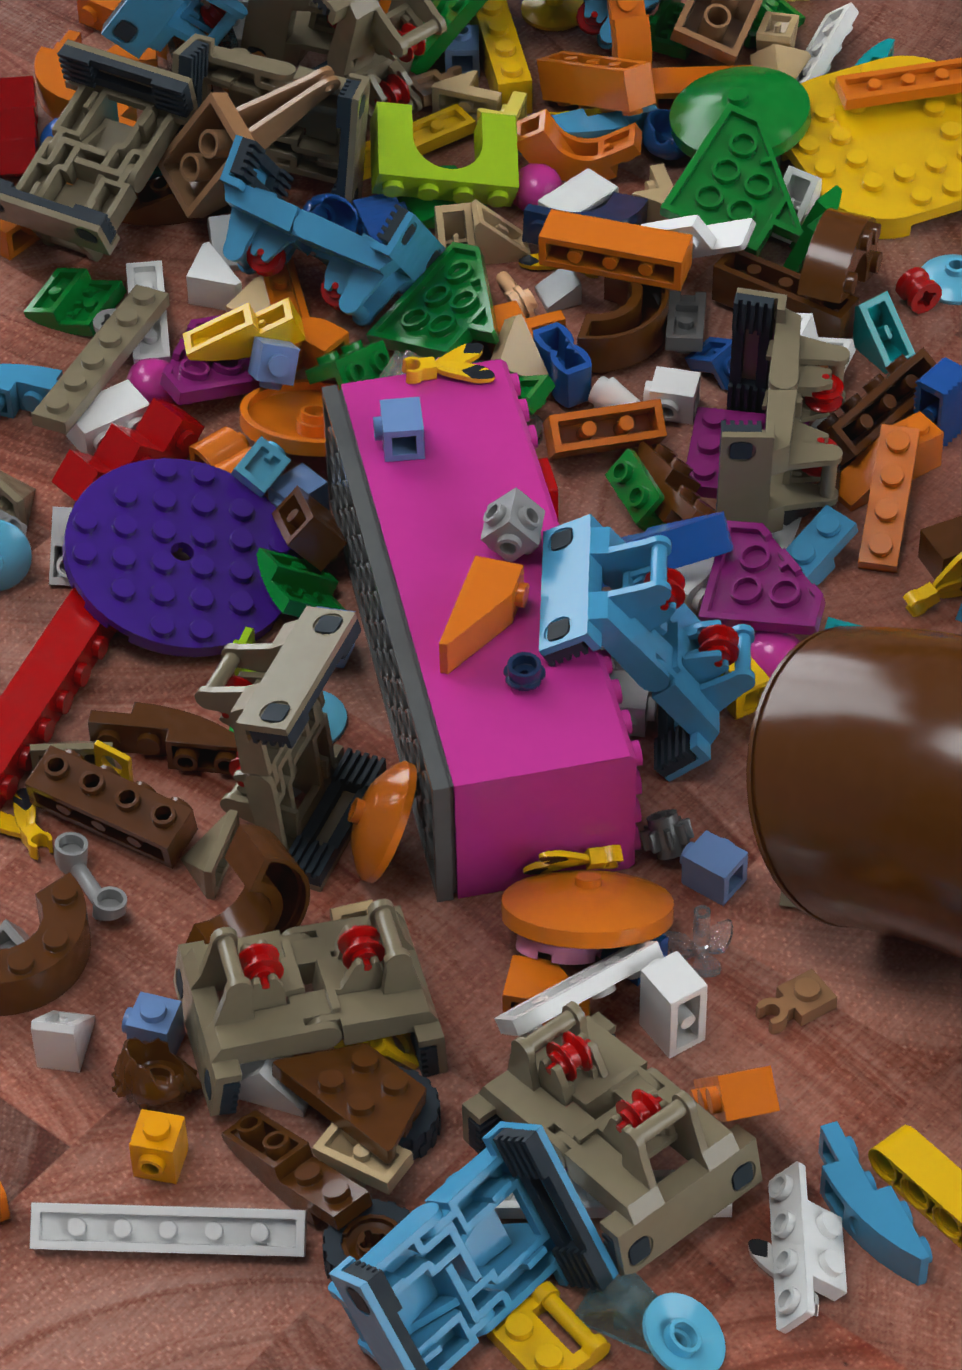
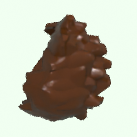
(152, 1074)

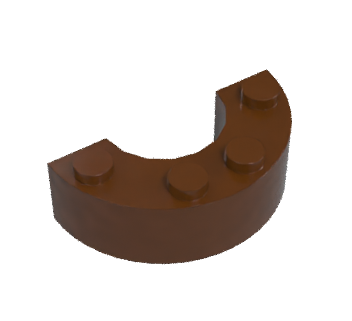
(840, 255)
(628, 333)
(274, 888)
(53, 956)

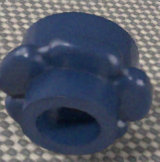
(524, 671)

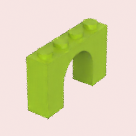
(403, 171)

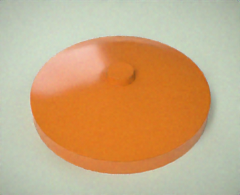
(287, 417)
(587, 909)

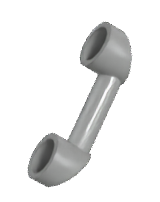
(72, 857)

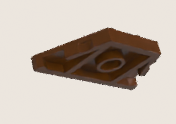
(357, 1093)

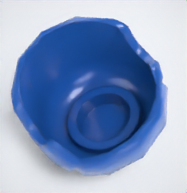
(658, 136)
(334, 209)

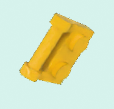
(535, 1347)

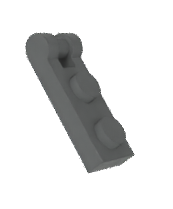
(685, 322)

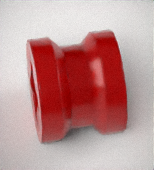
(918, 290)

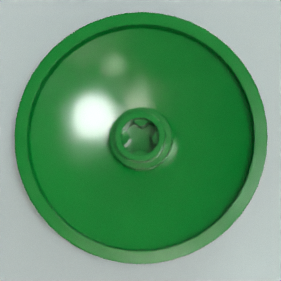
(759, 90)

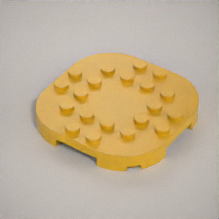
(888, 158)

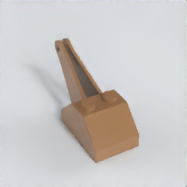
(716, 27)
(203, 145)

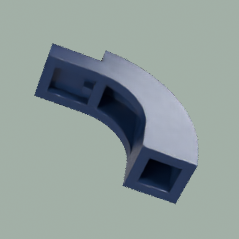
(618, 208)

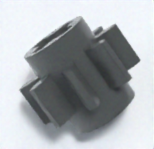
(666, 834)

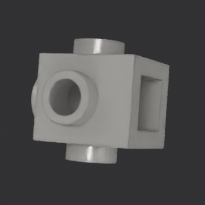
(513, 525)

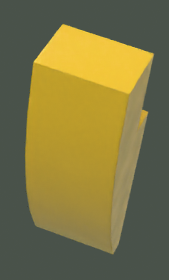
(234, 332)

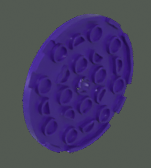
(124, 567)

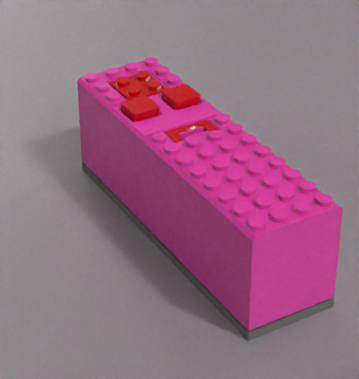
(493, 763)

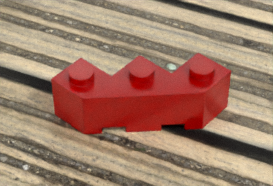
(17, 125)
(161, 433)

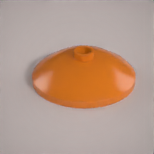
(381, 819)

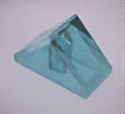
(619, 1310)

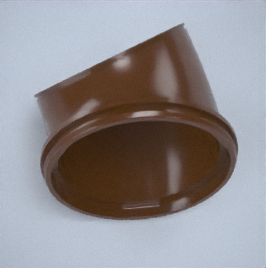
(864, 781)

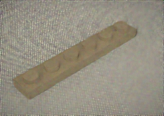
(100, 359)

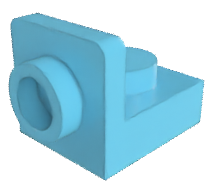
(261, 466)

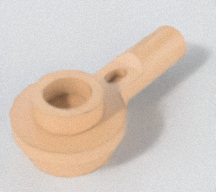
(514, 292)

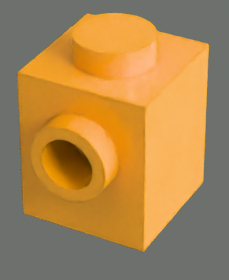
(158, 1146)

